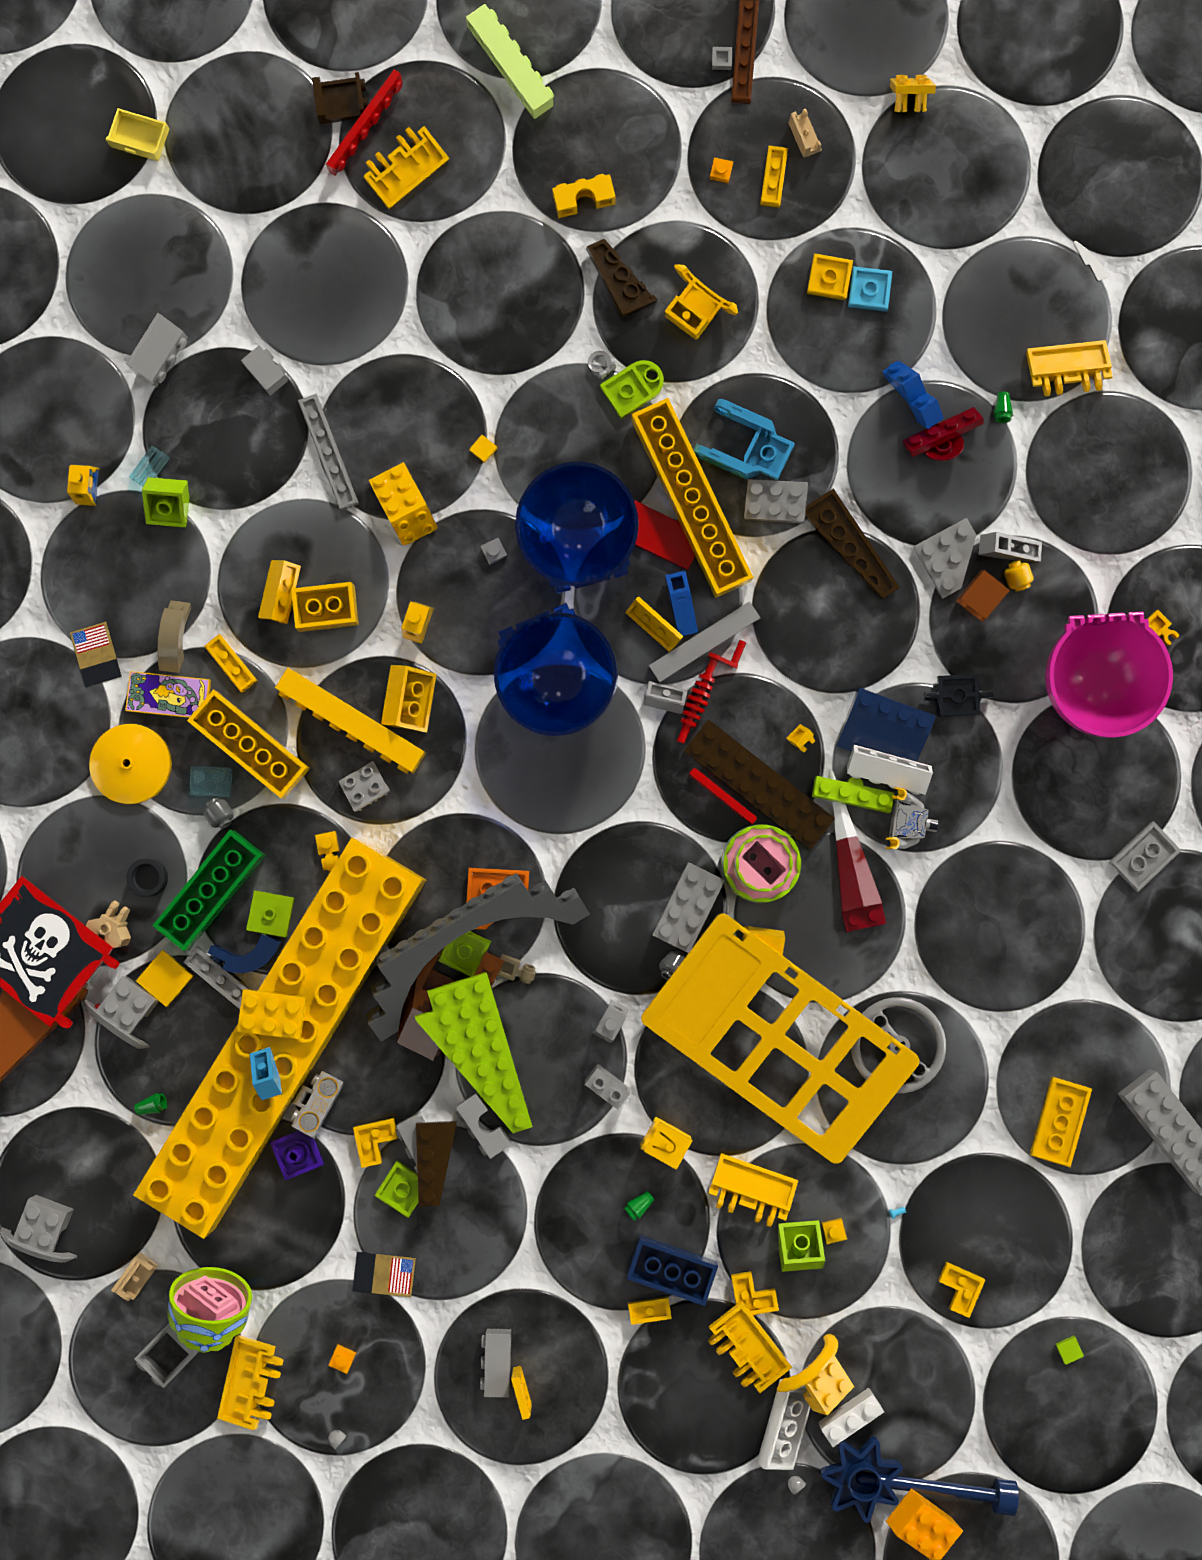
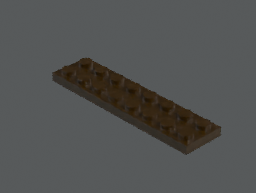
(759, 784)

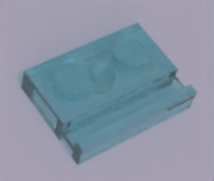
(210, 781)

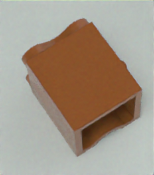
(982, 595)

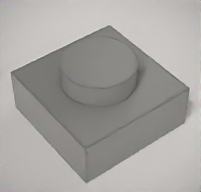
(721, 58)
(493, 551)

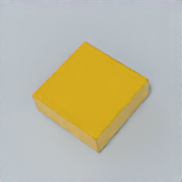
(483, 448)

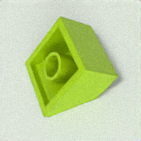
(166, 501)
(800, 1246)

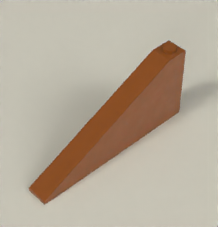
(23, 1030)

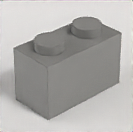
(264, 370)

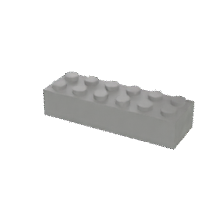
(1167, 1125)

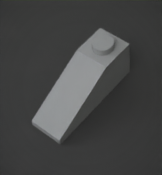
(1009, 547)

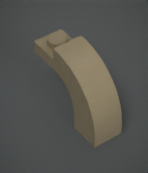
(171, 636)

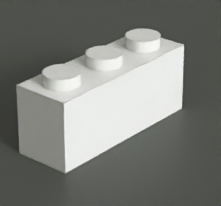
(850, 1417)

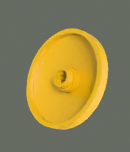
(148, 765)

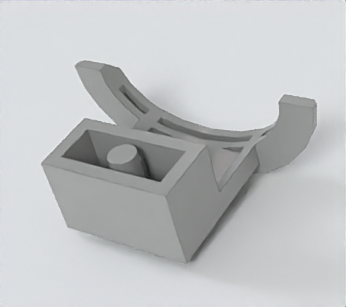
(124, 1010)
(40, 1229)

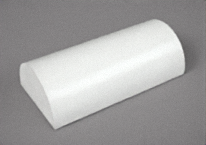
(784, 1430)

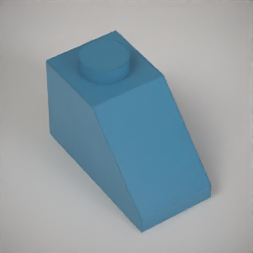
(265, 1074)

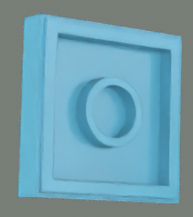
(870, 288)

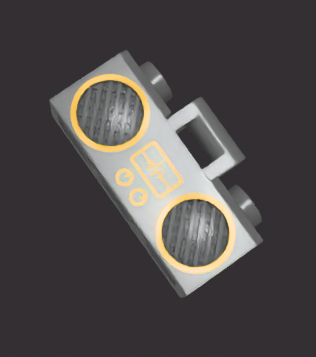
(322, 1097)

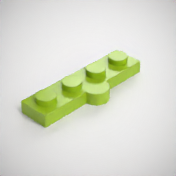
(852, 794)

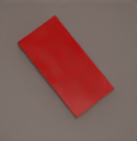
(663, 537)

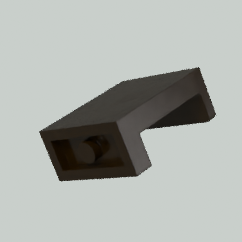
(339, 99)

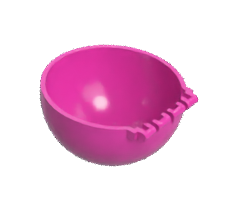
(1109, 674)

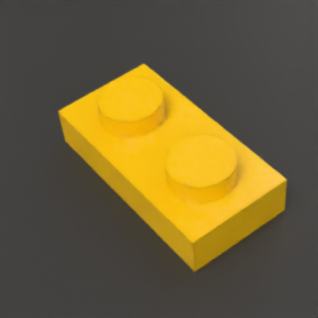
(649, 1310)

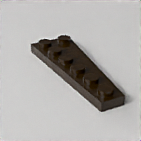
(842, 532)

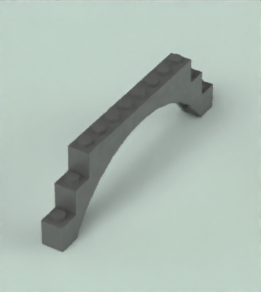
(499, 902)

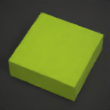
(1069, 1350)

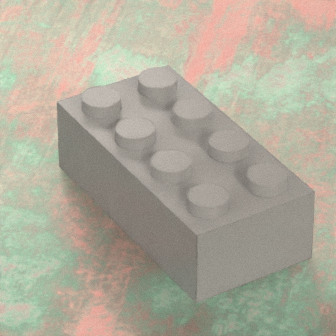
(688, 907)

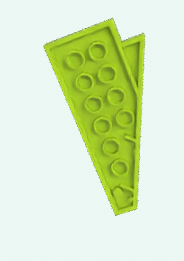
(473, 1038)

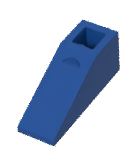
(681, 603)

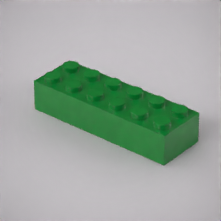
(209, 890)

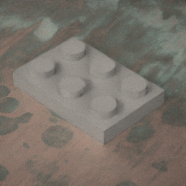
(776, 501)

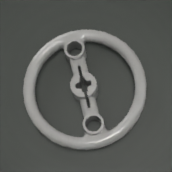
(926, 1074)

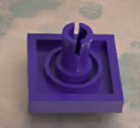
(296, 1154)

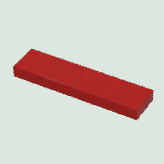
(723, 796)

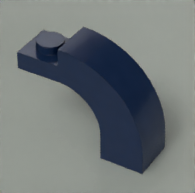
(262, 955)

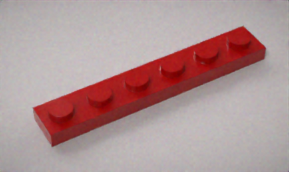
(365, 121)

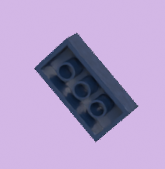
(672, 1270)

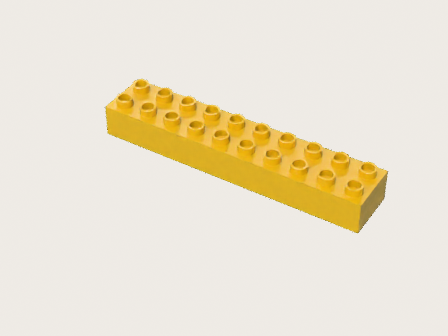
(328, 964)

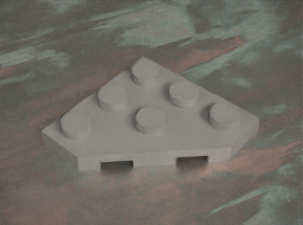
(947, 556)

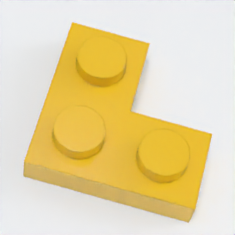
(368, 1139)
(967, 1288)
(756, 1301)

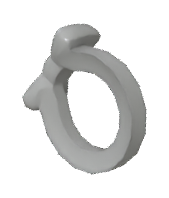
(602, 373)

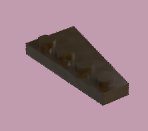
(624, 288)
(433, 1154)

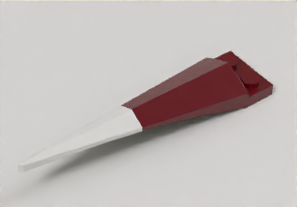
(858, 893)

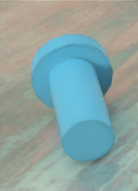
(893, 1213)

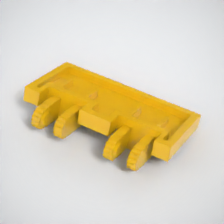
(408, 167)
(751, 1349)
(245, 1386)

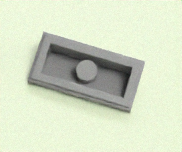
(665, 697)

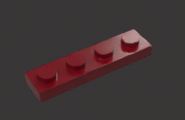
(943, 431)

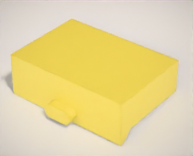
(137, 134)

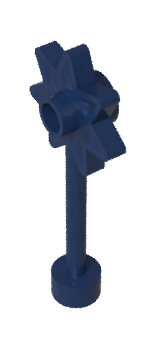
(866, 1479)

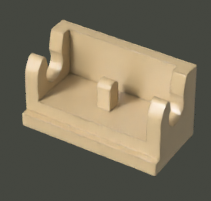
(804, 134)
(135, 1277)

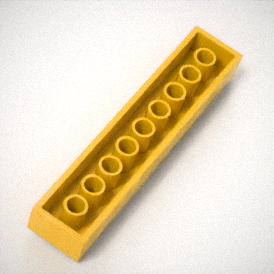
(691, 497)

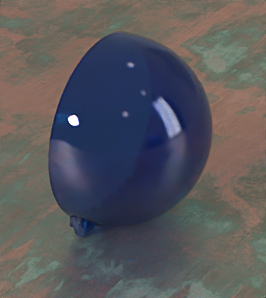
(577, 525)
(555, 672)

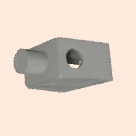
(611, 1021)

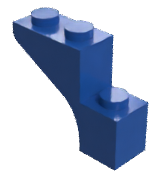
(911, 388)

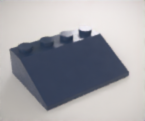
(885, 726)

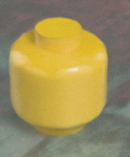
(1018, 575)

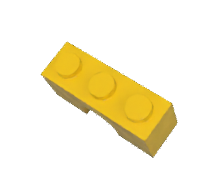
(598, 188)

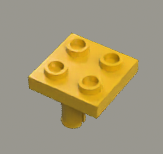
(919, 85)

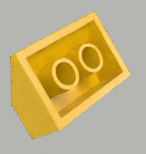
(408, 698)

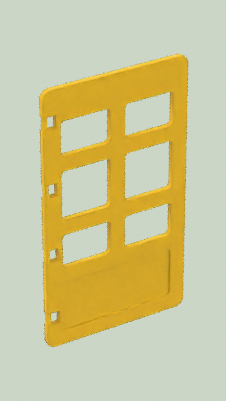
(714, 991)

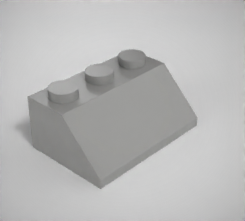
(157, 350)

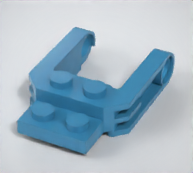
(765, 453)

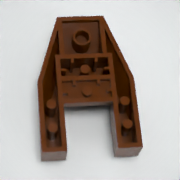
(417, 1002)

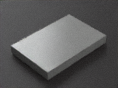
(1144, 856)

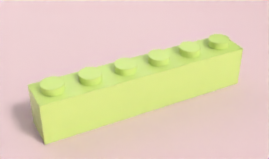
(510, 61)

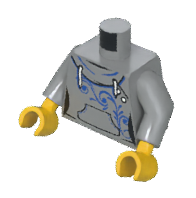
(908, 821)

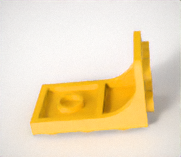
(403, 504)

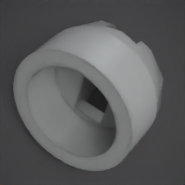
(336, 1438)
(796, 1484)

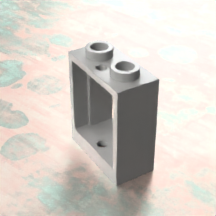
(607, 1086)
(147, 1364)

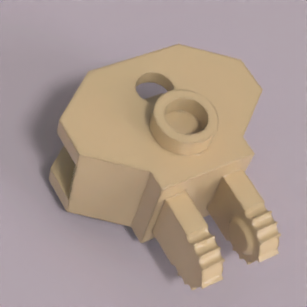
(112, 927)

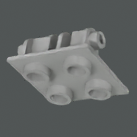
(364, 786)

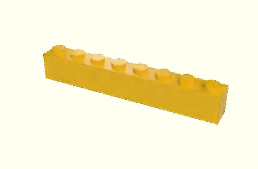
(350, 720)

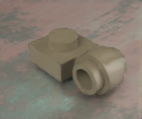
(511, 968)

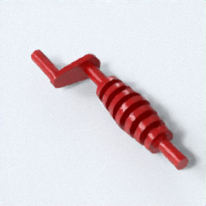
(706, 677)

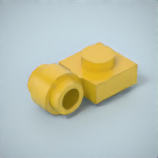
(327, 844)

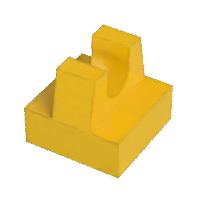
(800, 737)

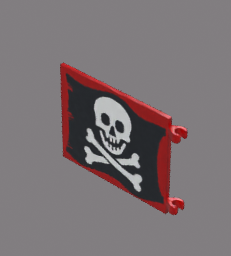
(46, 953)

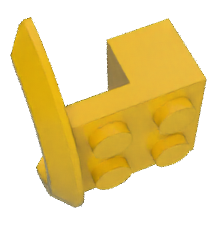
(696, 305)
(823, 1378)

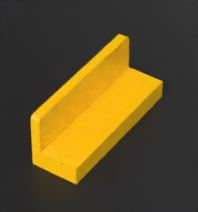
(277, 593)

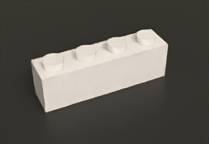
(889, 770)

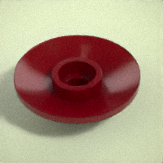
(946, 450)

